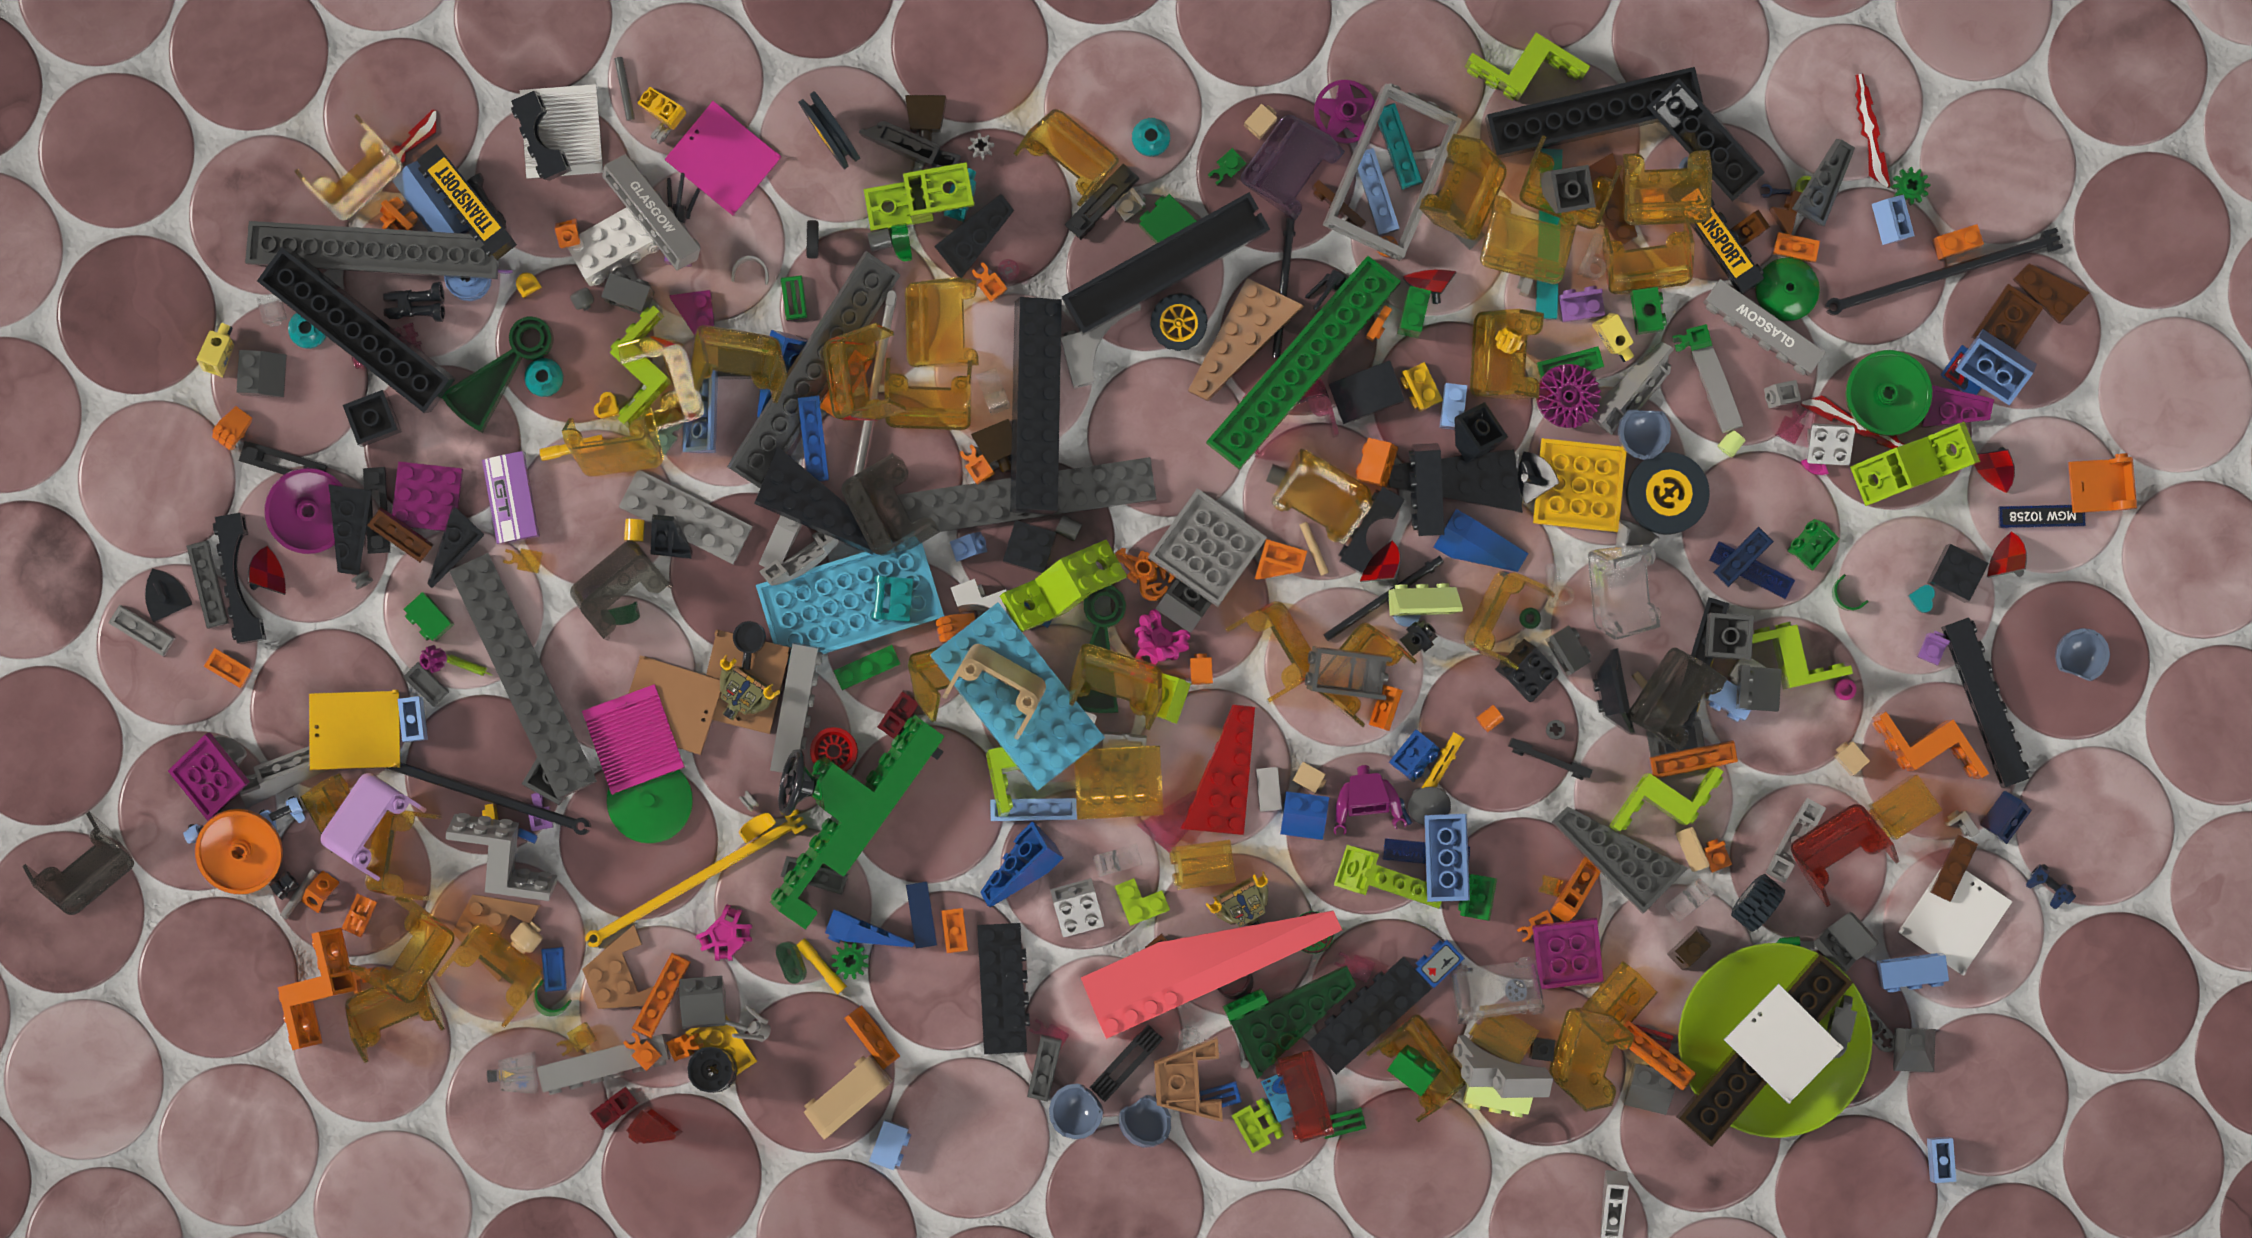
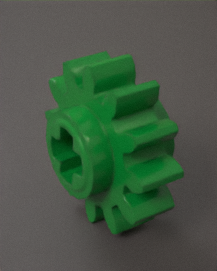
(1909, 178)
(845, 953)

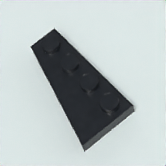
(969, 240)
(349, 519)

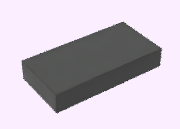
(426, 684)

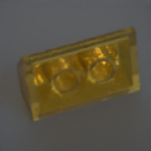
(325, 800)
(1622, 994)

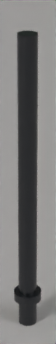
(1289, 233)
(1428, 568)

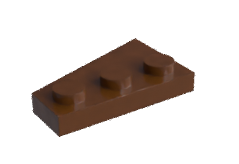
(2050, 292)

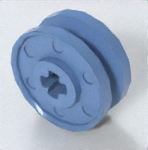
(468, 291)

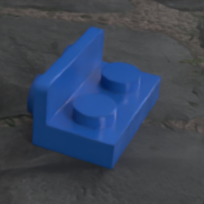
(1415, 756)

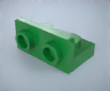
(1813, 543)
(1245, 1004)

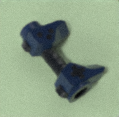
(2063, 893)

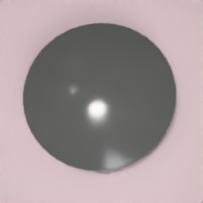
(1428, 802)

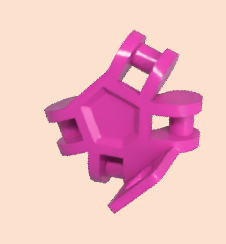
(1159, 640)
(725, 934)

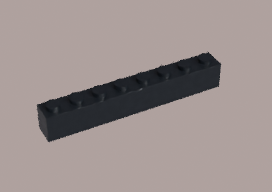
(1985, 702)

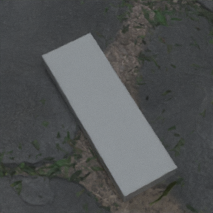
(141, 630)

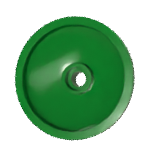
(1779, 301)

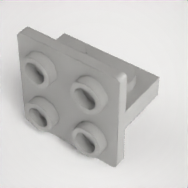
(1830, 444)

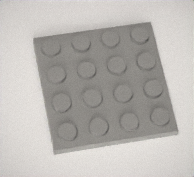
(1207, 547)

